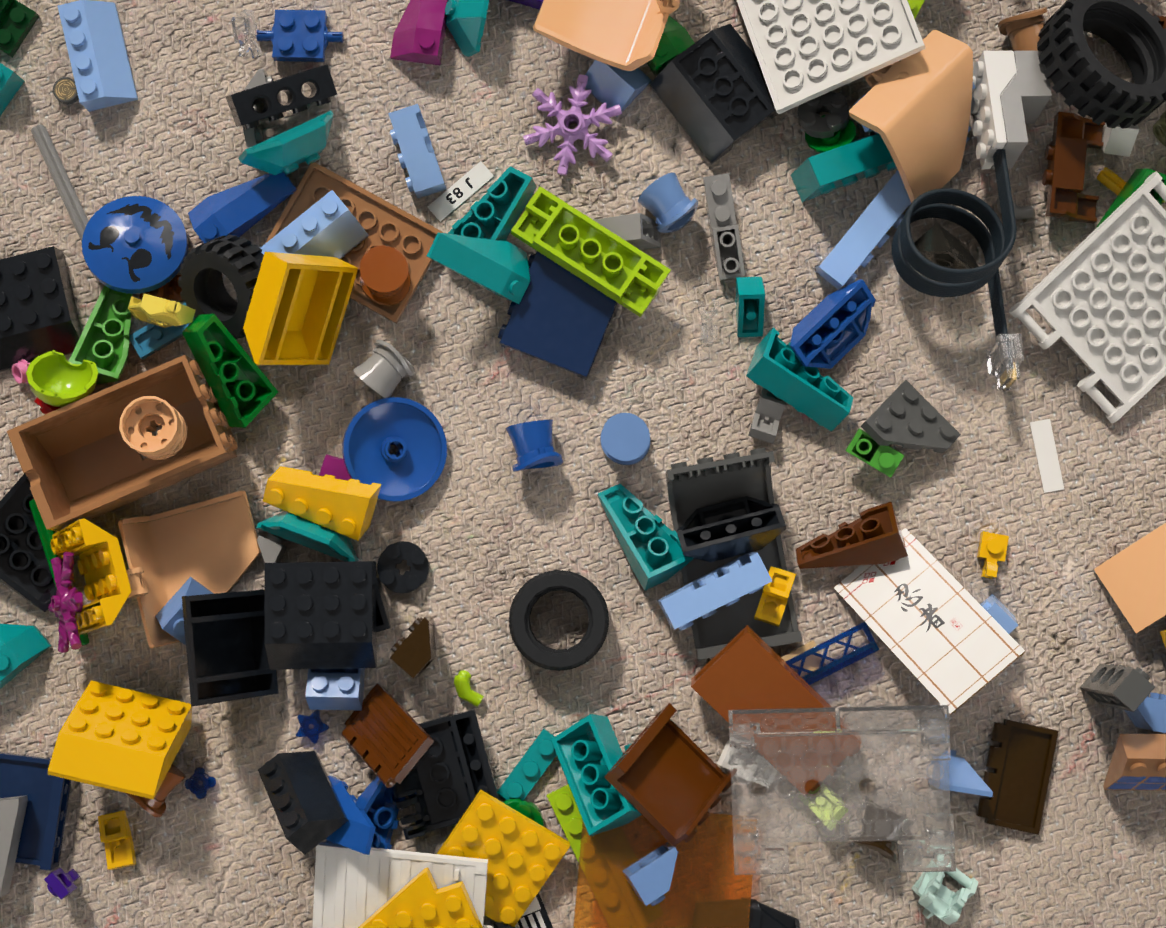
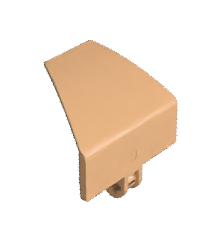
(607, 30)
(922, 111)
(201, 541)

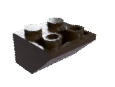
(418, 649)

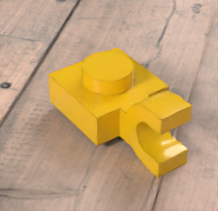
(992, 549)

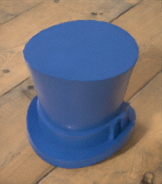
(534, 445)

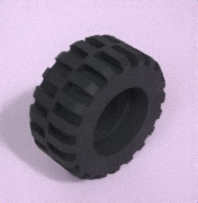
(204, 285)

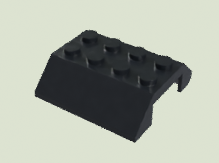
(446, 775)

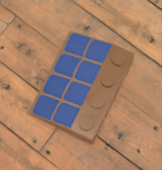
(1138, 763)

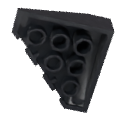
(21, 551)

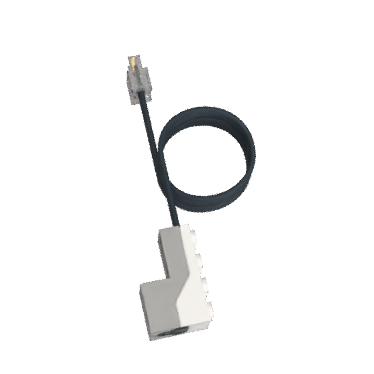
(1005, 98)

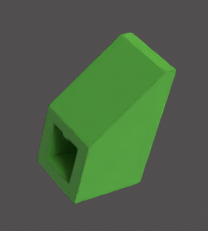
(878, 456)

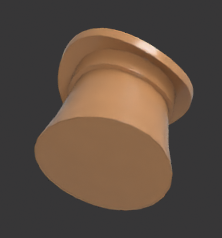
(1024, 29)

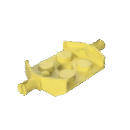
(160, 311)

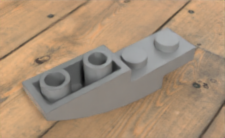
(723, 226)

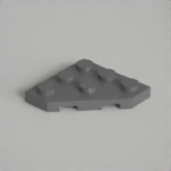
(910, 422)

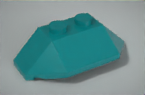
(467, 23)
(291, 147)
(310, 535)
(18, 649)

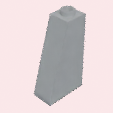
(11, 823)

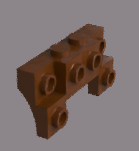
(1067, 167)

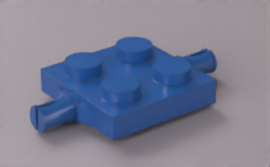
(299, 35)

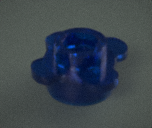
(195, 788)

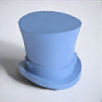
(668, 203)
(625, 439)

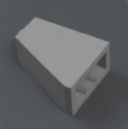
(634, 229)

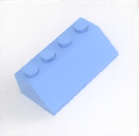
(97, 53)
(320, 231)

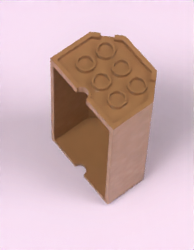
(87, 469)

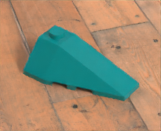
(487, 262)

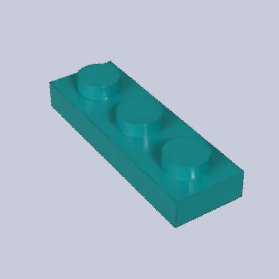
(529, 768)

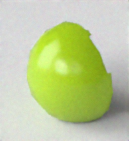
(60, 381)

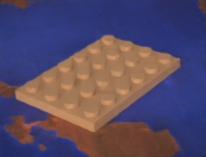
(380, 219)

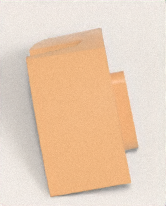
(1138, 579)

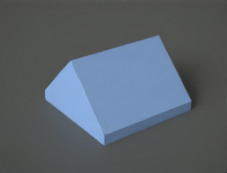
(615, 85)

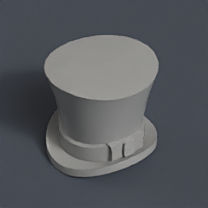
(384, 369)

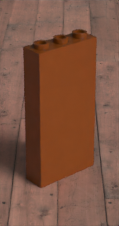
(753, 677)

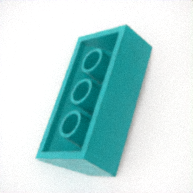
(586, 756)

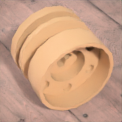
(141, 419)

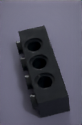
(242, 102)

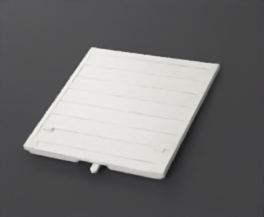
(356, 885)

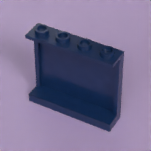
(558, 318)
(45, 809)

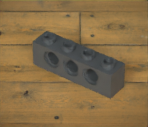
(1118, 686)

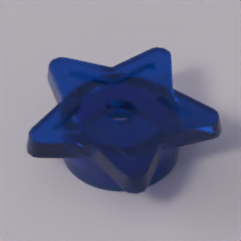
(305, 731)

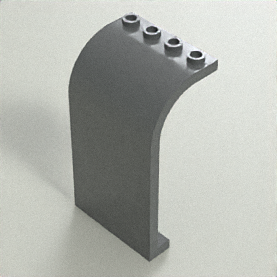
(715, 483)

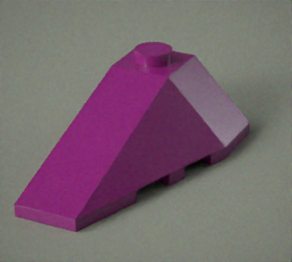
(421, 32)

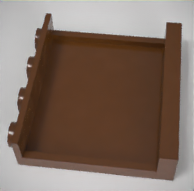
(669, 778)

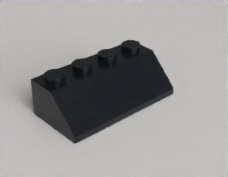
(302, 798)

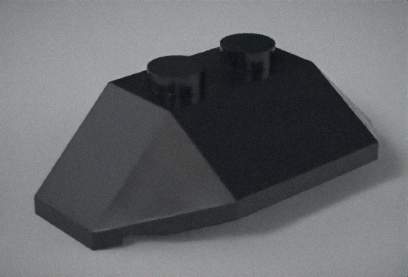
(730, 529)

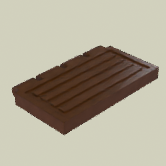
(386, 736)

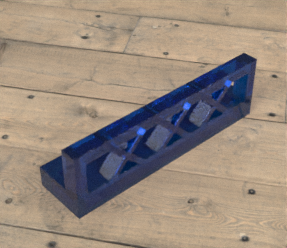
(840, 662)

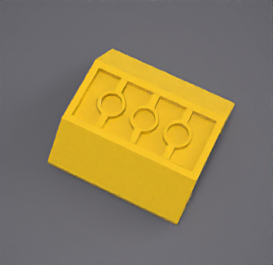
(103, 571)

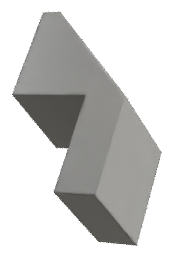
(767, 417)

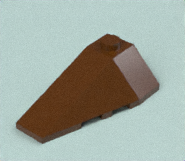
(866, 541)

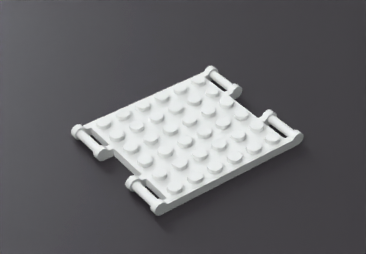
(1111, 301)

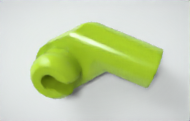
(464, 689)

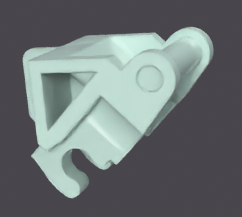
(939, 899)

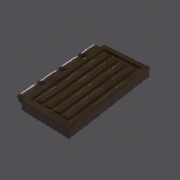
(1019, 776)

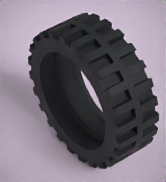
(1082, 76)

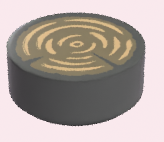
(65, 90)

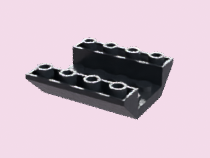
(716, 91)

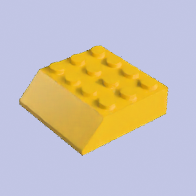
(298, 308)
(121, 739)

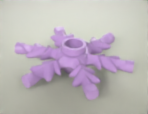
(576, 116)

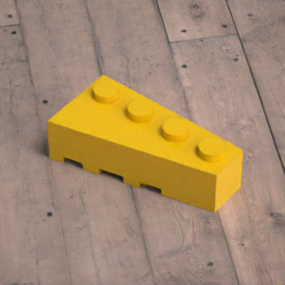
(324, 500)

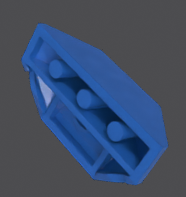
(833, 326)

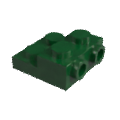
(15, 24)

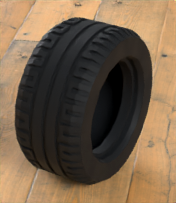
(521, 628)

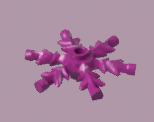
(66, 602)

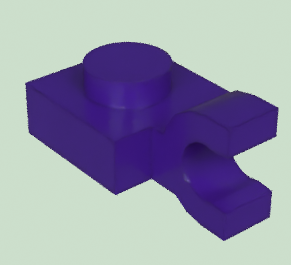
(61, 883)

